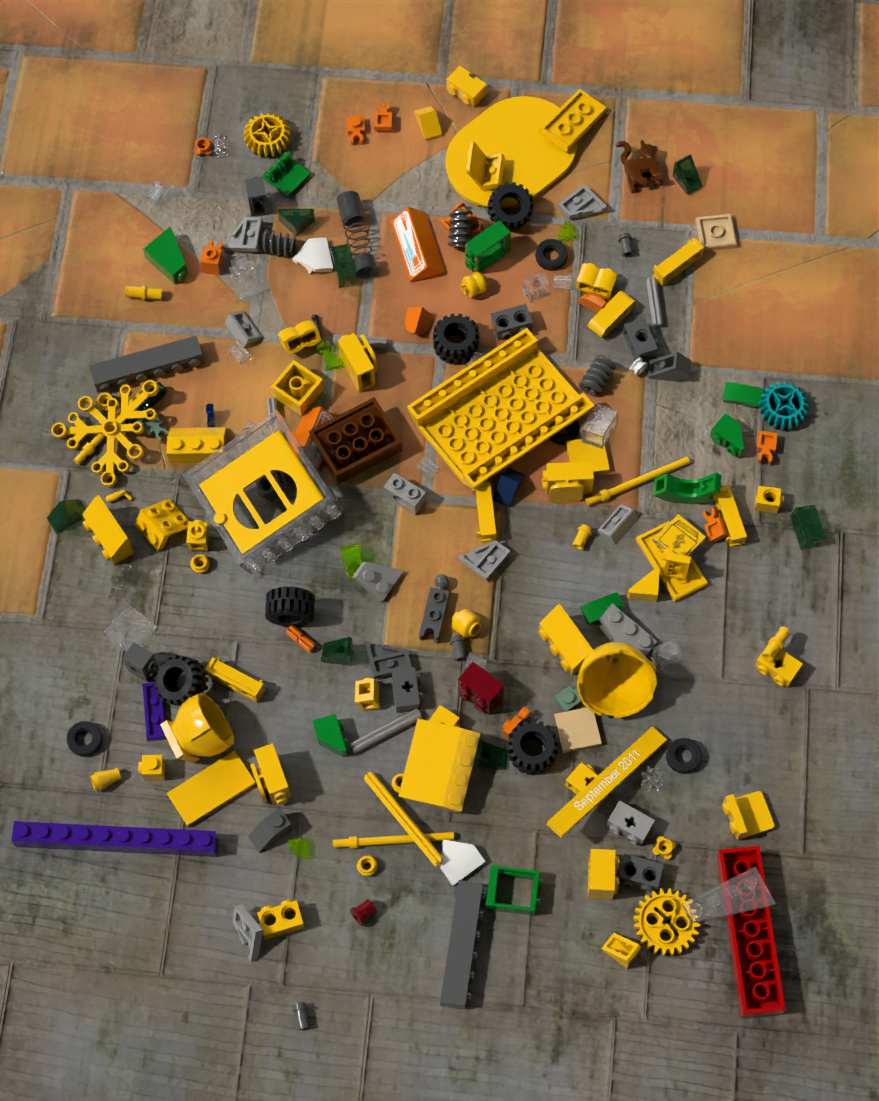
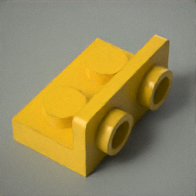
(675, 564)

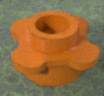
(203, 142)

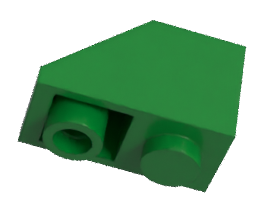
(729, 435)
(329, 734)

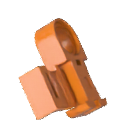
(445, 223)

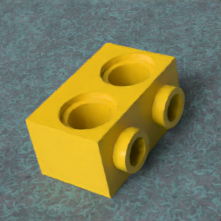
(282, 925)

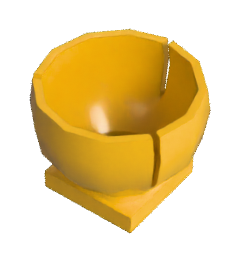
(198, 729)

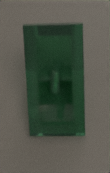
(687, 175)
(296, 219)
(66, 514)
(338, 651)
(490, 756)

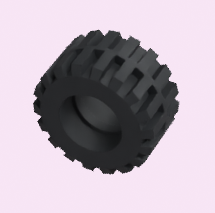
(510, 191)
(455, 326)
(289, 606)
(168, 675)
(535, 732)

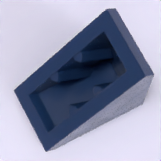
(508, 486)

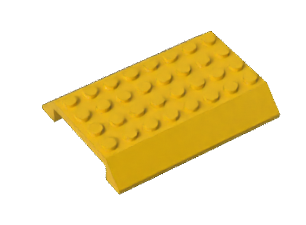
(497, 409)

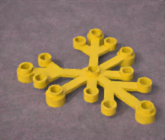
(127, 412)

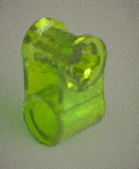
(352, 558)

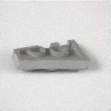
(625, 630)

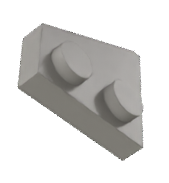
(581, 203)
(245, 236)
(485, 559)
(377, 578)
(249, 930)

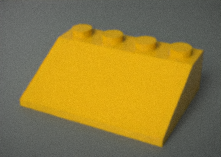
(439, 765)

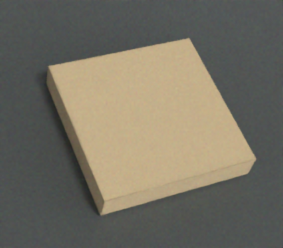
(716, 232)
(577, 729)

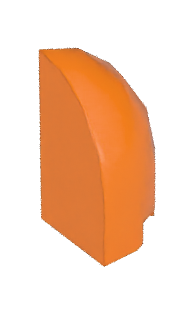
(593, 301)
(417, 320)

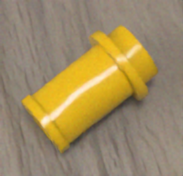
(582, 536)

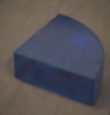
(210, 415)

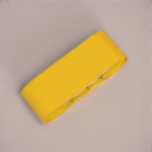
(611, 314)

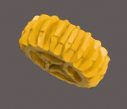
(258, 140)

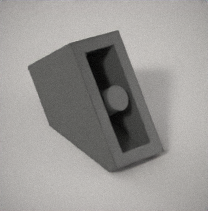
(669, 367)
(270, 830)

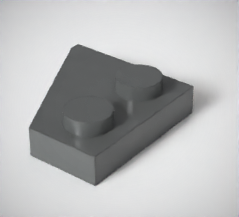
(385, 659)

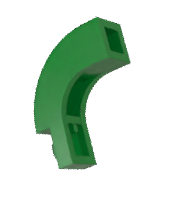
(687, 491)

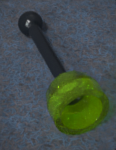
(324, 344)

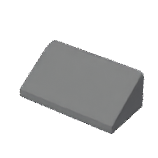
(242, 328)
(618, 523)

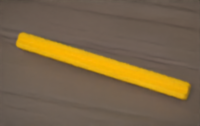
(403, 818)

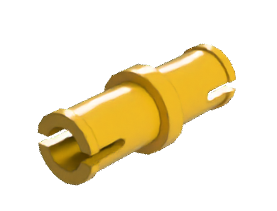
(143, 292)
(776, 644)

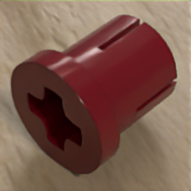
(359, 913)

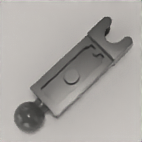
(435, 609)

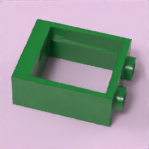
(487, 247)
(496, 871)

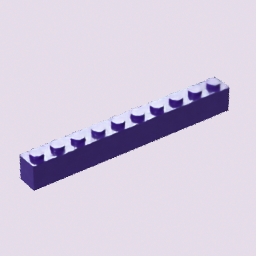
(115, 839)

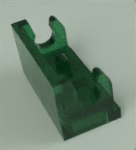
(343, 264)
(807, 526)

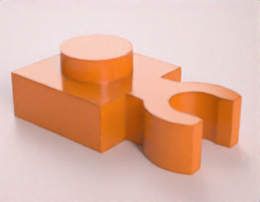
(383, 118)
(356, 128)
(766, 444)
(715, 527)
(510, 724)

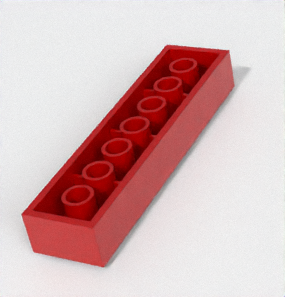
(752, 942)

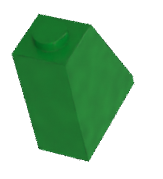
(166, 256)

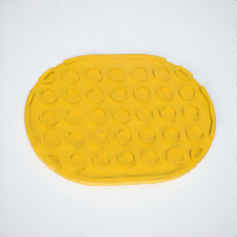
(513, 130)

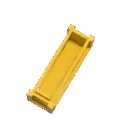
(678, 261)
(485, 512)
(729, 512)
(235, 679)

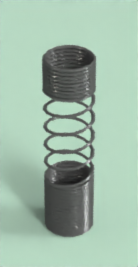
(352, 215)

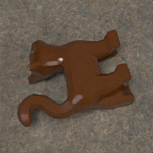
(639, 168)

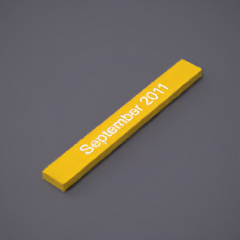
(606, 782)

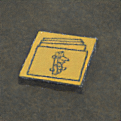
(682, 534)

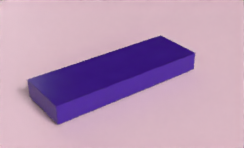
(154, 713)

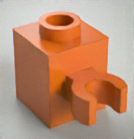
(212, 259)

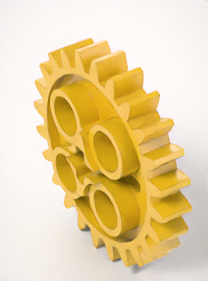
(651, 932)

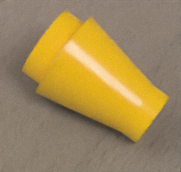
(103, 779)

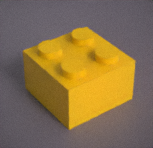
(297, 387)
(601, 874)

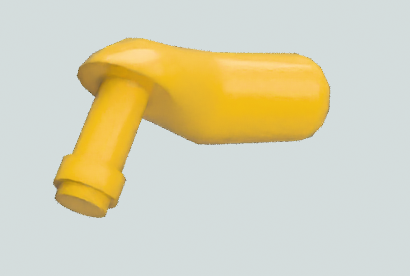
(114, 496)

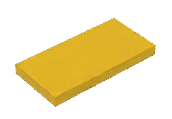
(573, 120)
(675, 587)
(211, 788)

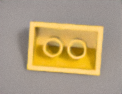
(194, 444)
(106, 531)
(564, 639)

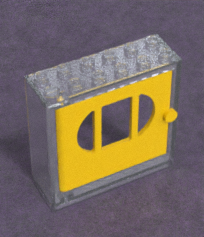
(242, 464)

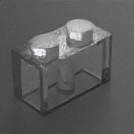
(599, 426)

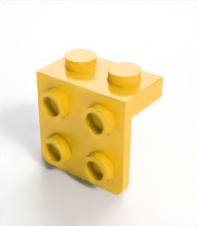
(483, 169)
(160, 522)
(747, 814)

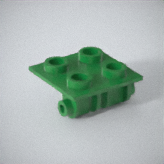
(286, 174)

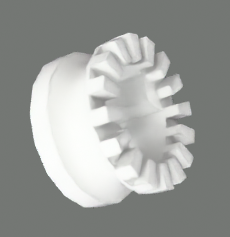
(639, 366)

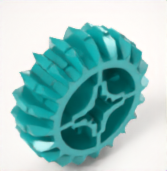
(787, 414)

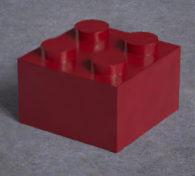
(480, 688)

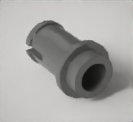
(626, 245)
(458, 647)
(301, 1015)

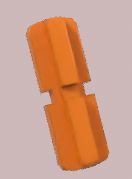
(298, 637)

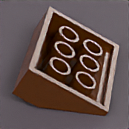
(356, 440)

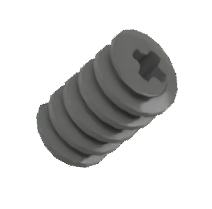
(459, 228)
(276, 244)
(596, 375)

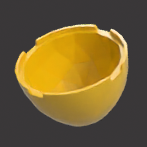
(617, 685)

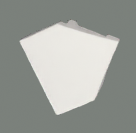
(315, 256)
(459, 860)

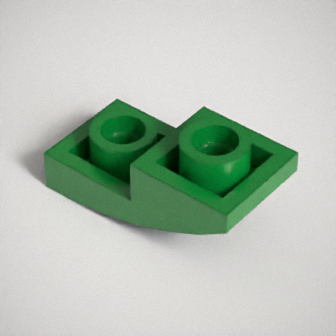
(742, 393)
(594, 610)

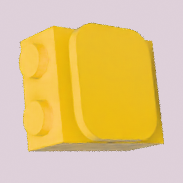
(358, 360)
(568, 481)
(270, 776)

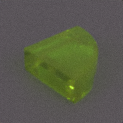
(566, 232)
(332, 361)
(300, 847)

